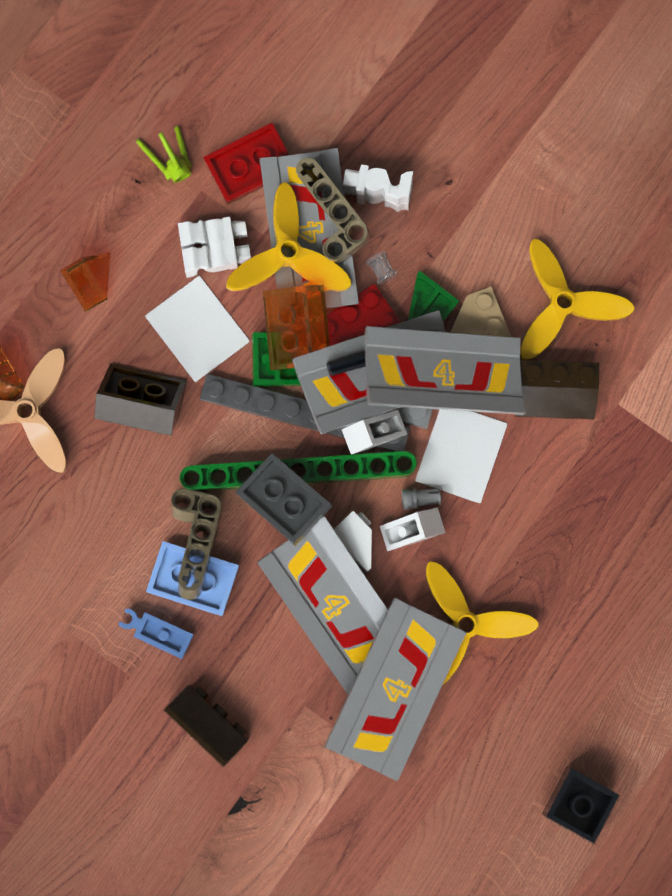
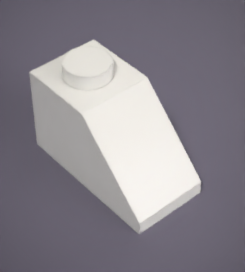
(374, 431)
(412, 529)
(357, 538)

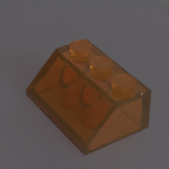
(295, 323)

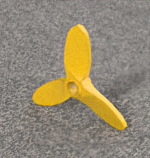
(305, 262)
(587, 305)
(491, 624)

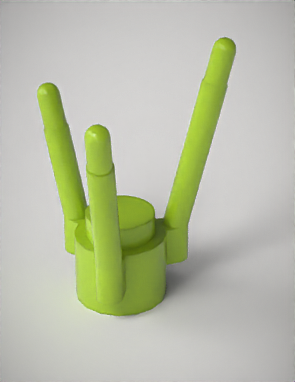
(178, 168)

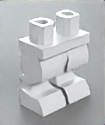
(376, 187)
(217, 245)

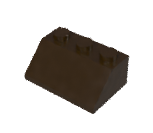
(559, 389)
(139, 399)
(207, 724)

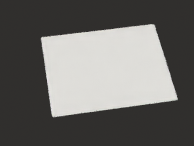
(197, 328)
(461, 453)

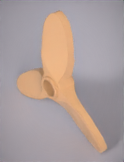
(36, 393)

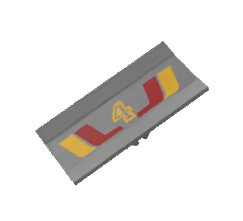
(314, 223)
(443, 371)
(343, 397)
(327, 598)
(395, 689)

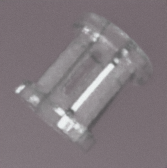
(382, 268)

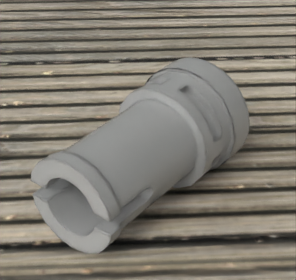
(414, 498)

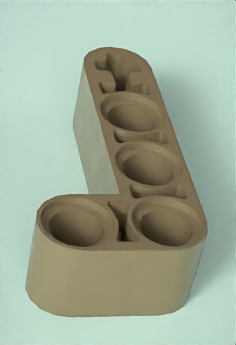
(330, 205)
(195, 545)

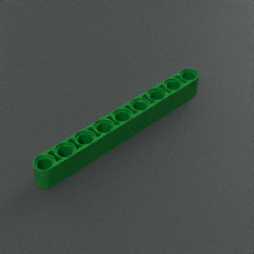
(310, 464)

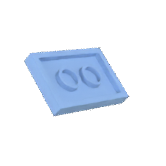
(216, 587)

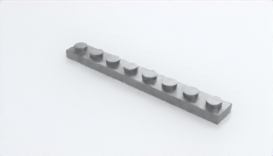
(272, 406)

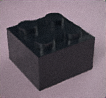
(580, 804)

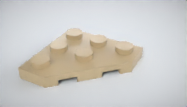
(481, 316)

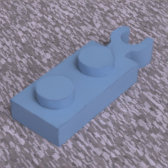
(159, 633)

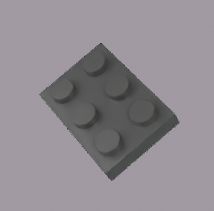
(283, 499)

